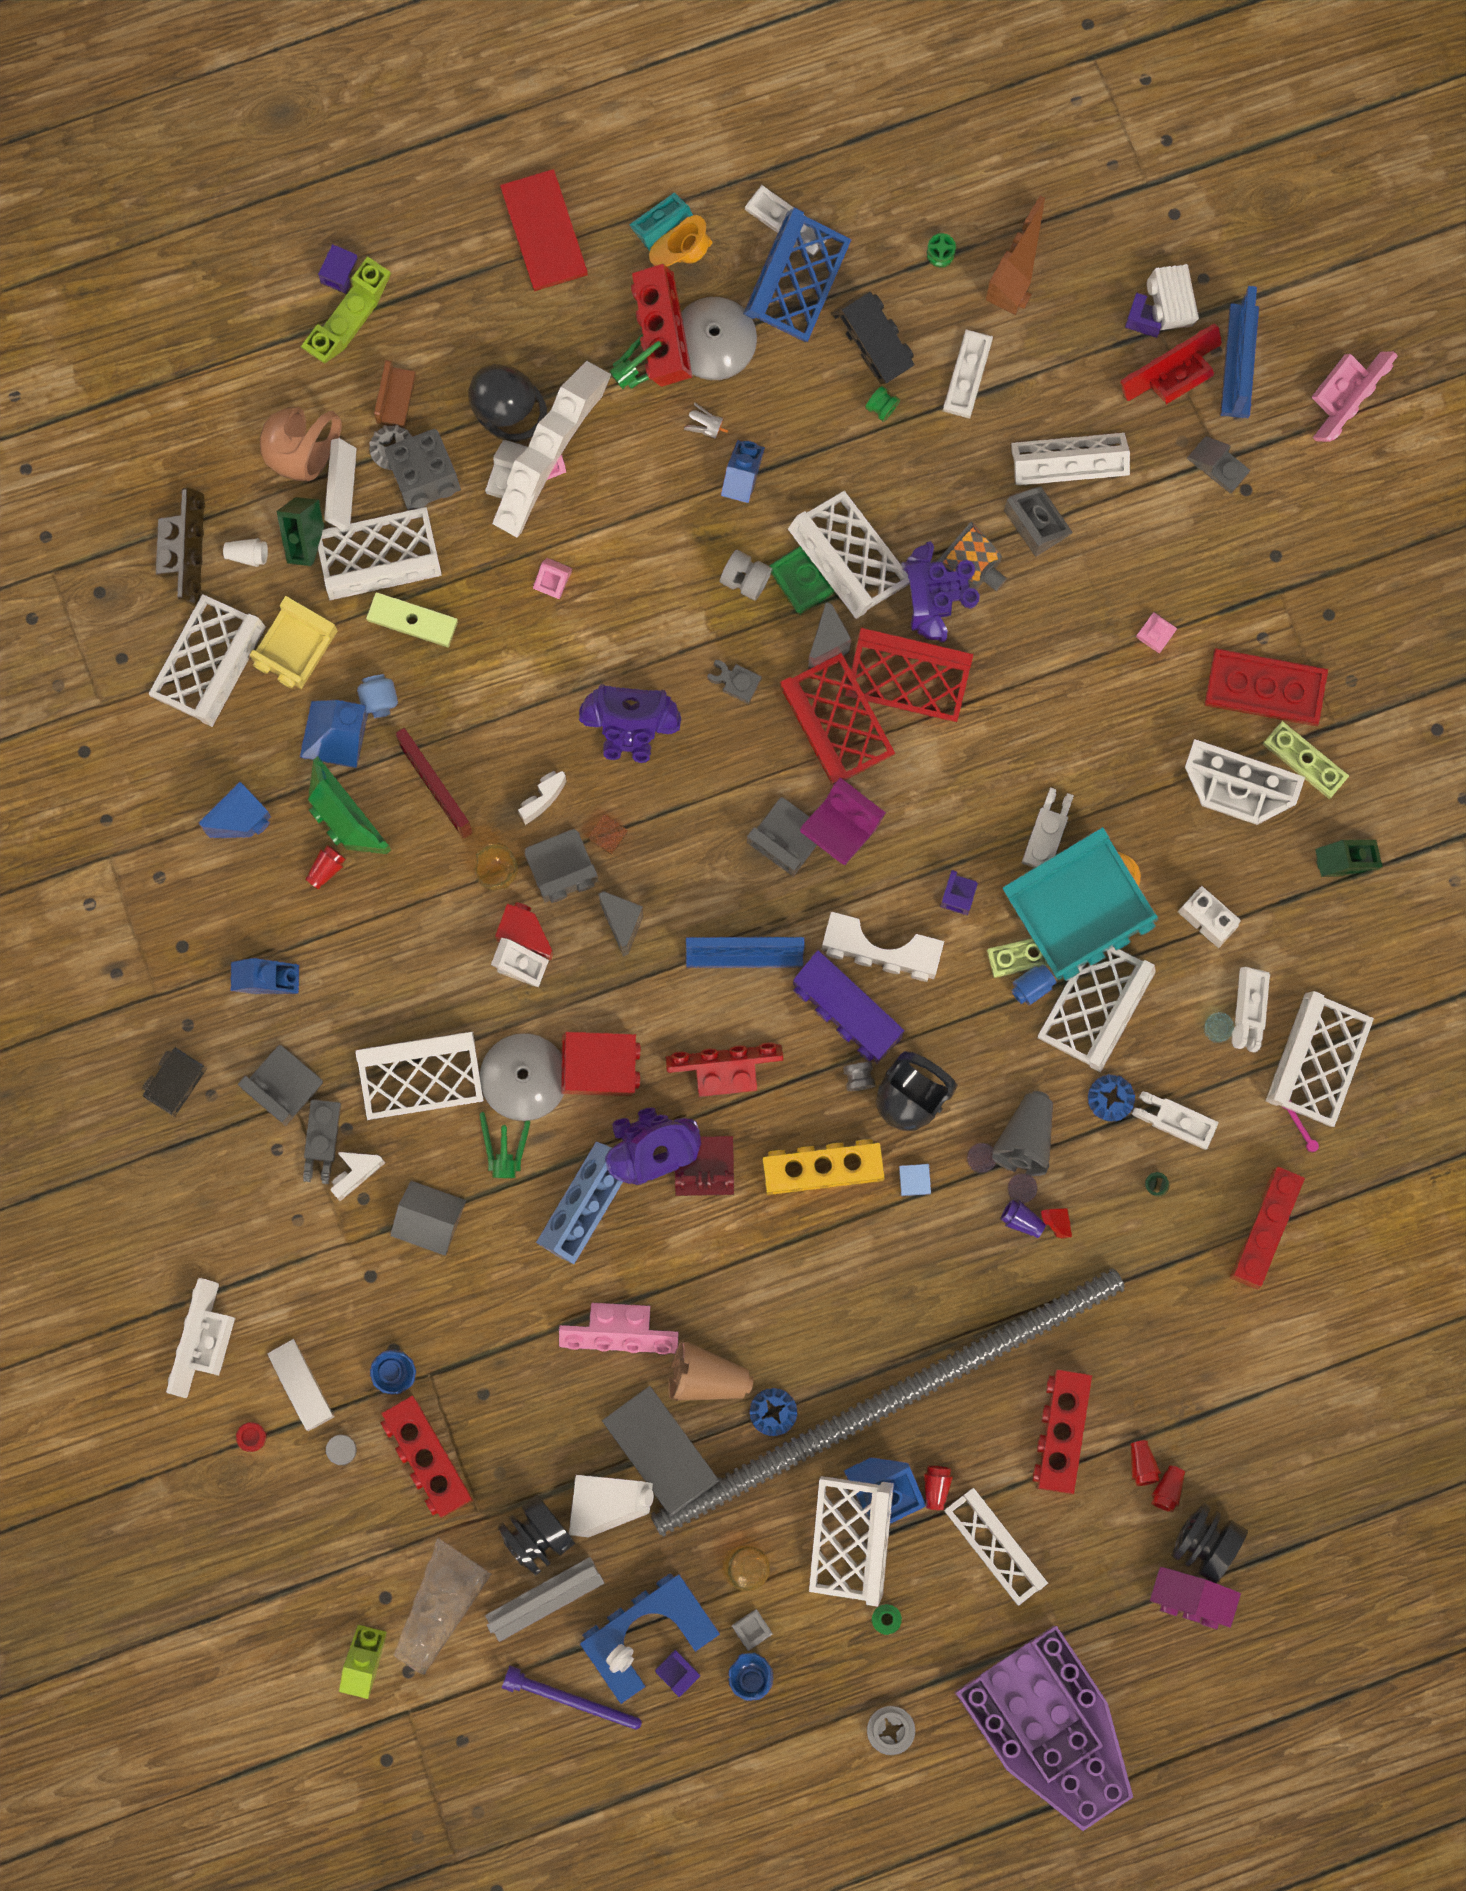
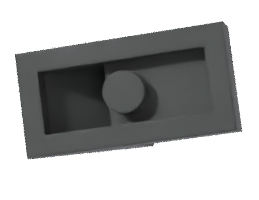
(1217, 463)

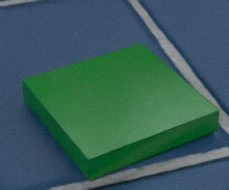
(800, 580)

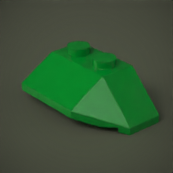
(341, 813)

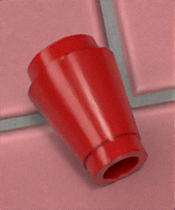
(325, 866)
(1143, 1464)
(937, 1486)
(1169, 1489)

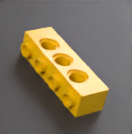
(779, 1182)

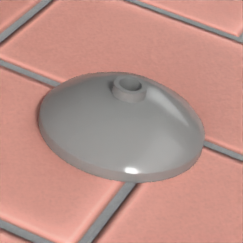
(723, 354)
(528, 1097)

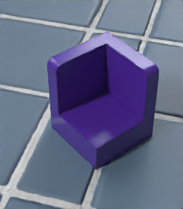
(337, 269)
(1141, 317)
(959, 894)
(677, 1673)

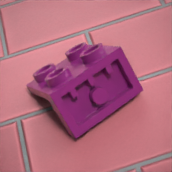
(843, 822)

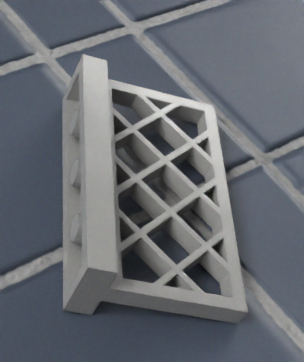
(544, 1599)

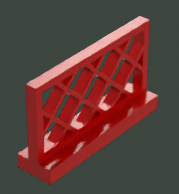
(914, 650)
(812, 725)

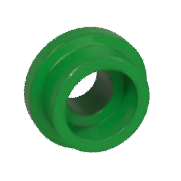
(879, 1626)

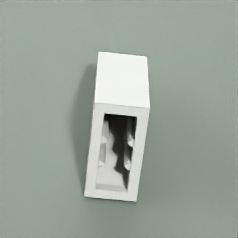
(607, 1503)

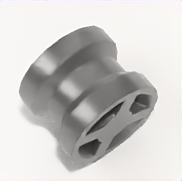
(859, 1076)

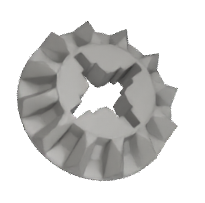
(384, 437)
(886, 1744)

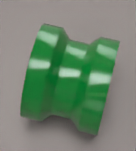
(941, 243)
(882, 403)

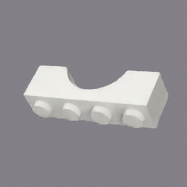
(917, 957)

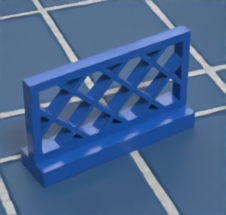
(774, 267)
(1240, 356)
(744, 952)

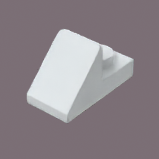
(503, 463)
(519, 962)
(362, 1168)

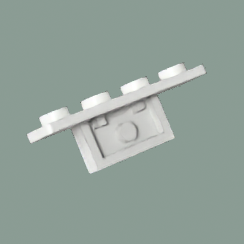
(202, 1340)

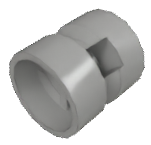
(755, 579)

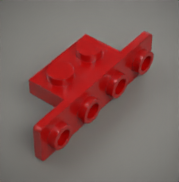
(1175, 370)
(725, 1069)

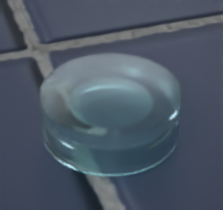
(1218, 1027)

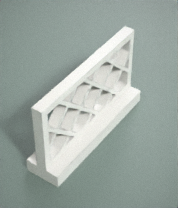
(377, 575)
(846, 584)
(230, 664)
(1115, 1021)
(1297, 1047)
(413, 1050)
(876, 1546)

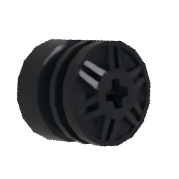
(535, 1535)
(1208, 1542)

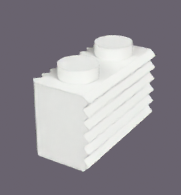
(1172, 297)

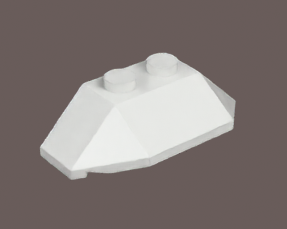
(1240, 784)

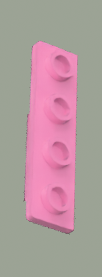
(1346, 389)
(620, 1329)

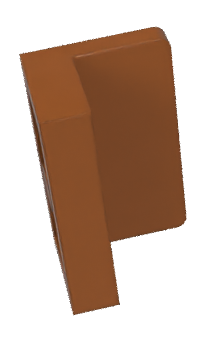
(394, 395)

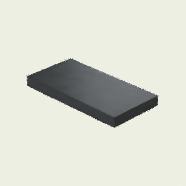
(660, 1450)

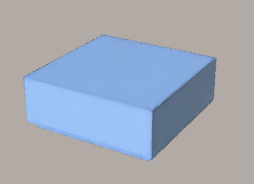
(914, 1180)

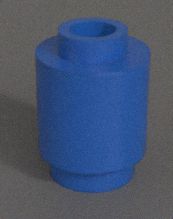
(1033, 985)

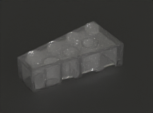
(442, 1601)

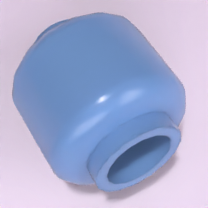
(378, 695)

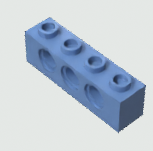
(581, 1207)

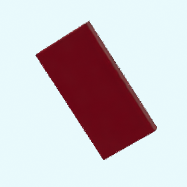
(433, 783)

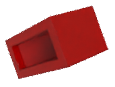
(524, 929)

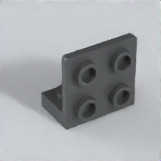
(781, 838)
(281, 1085)

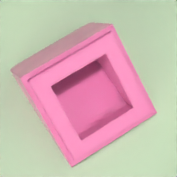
(552, 578)

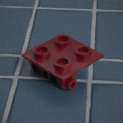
(710, 1172)

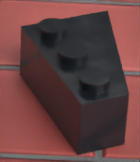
(875, 336)

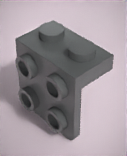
(422, 469)
(561, 866)

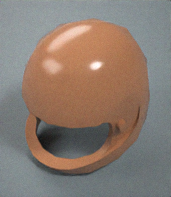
(291, 450)

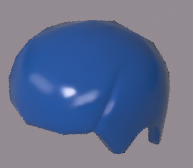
(392, 1372)
(750, 1677)

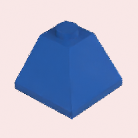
(334, 732)
(236, 816)
(906, 1493)

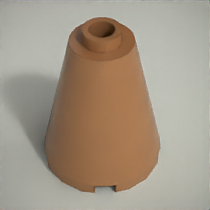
(706, 1376)

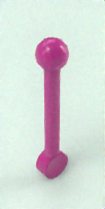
(1311, 1145)

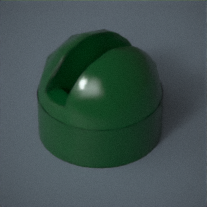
(1151, 1183)

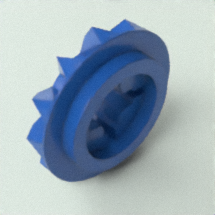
(1099, 1103)
(770, 1426)

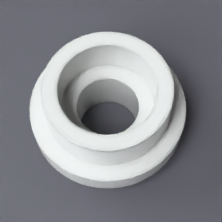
(620, 1658)

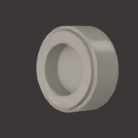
(341, 1450)

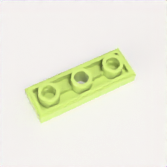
(396, 613)
(1320, 772)
(1014, 958)

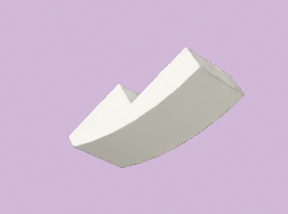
(549, 788)

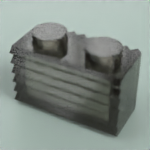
(173, 1082)

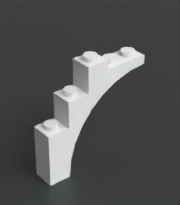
(549, 440)

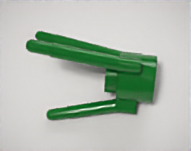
(625, 371)
(503, 1165)

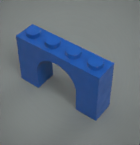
(671, 1600)

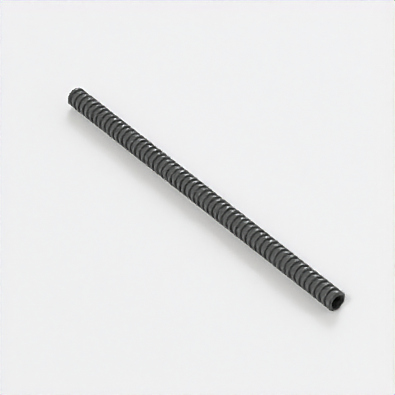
(895, 1398)

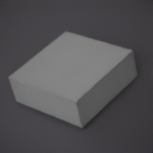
(752, 1629)

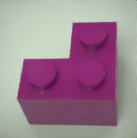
(1195, 1598)

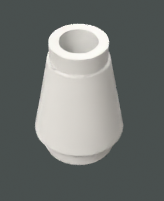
(246, 551)

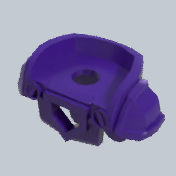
(935, 590)
(629, 726)
(634, 1159)

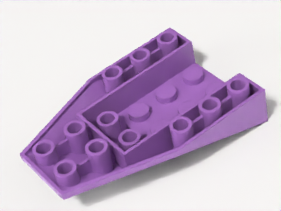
(1051, 1728)

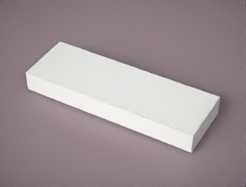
(772, 211)
(967, 373)
(340, 484)

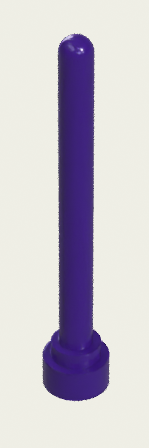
(516, 1680)

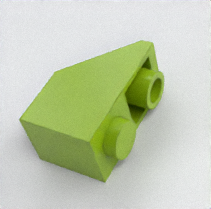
(362, 1661)

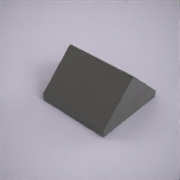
(1036, 520)
(830, 638)
(623, 919)
(427, 1218)

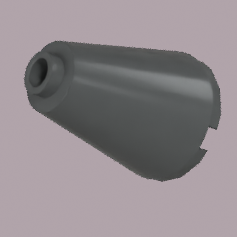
(1027, 1136)

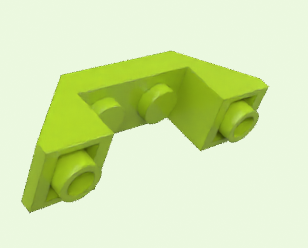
(351, 313)

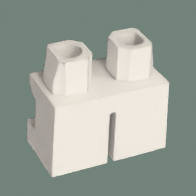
(1211, 914)

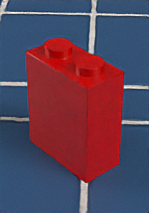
(599, 1064)

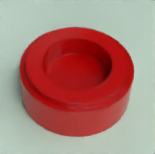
(251, 1437)

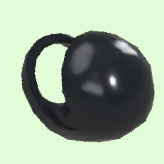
(502, 398)
(909, 1098)

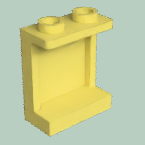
(293, 644)

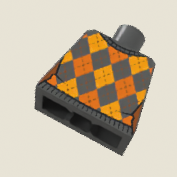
(975, 547)

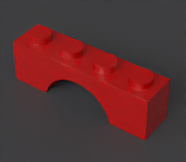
(1267, 1228)

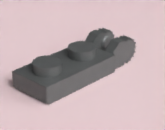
(321, 1138)

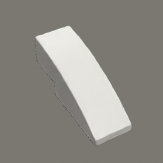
(300, 1385)

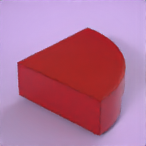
(1058, 1221)

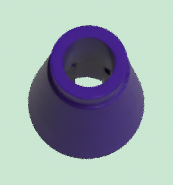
(1022, 1219)

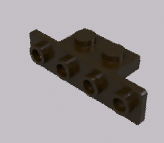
(181, 546)

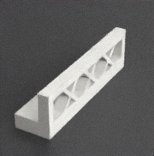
(1071, 461)
(1005, 1540)

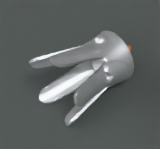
(712, 422)

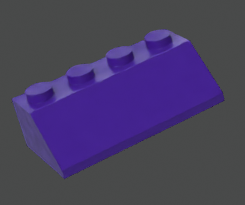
(847, 1007)

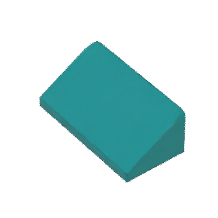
(660, 220)

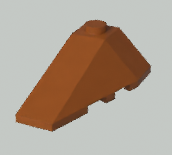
(1013, 275)

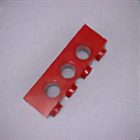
(676, 363)
(1078, 1387)
(408, 1413)

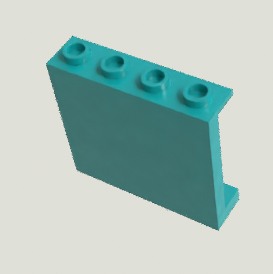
(1081, 905)

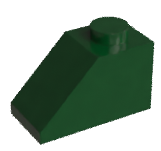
(301, 530)
(1348, 857)

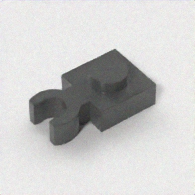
(739, 682)

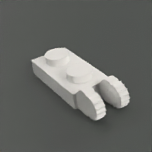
(1047, 831)
(1251, 1008)
(1178, 1121)

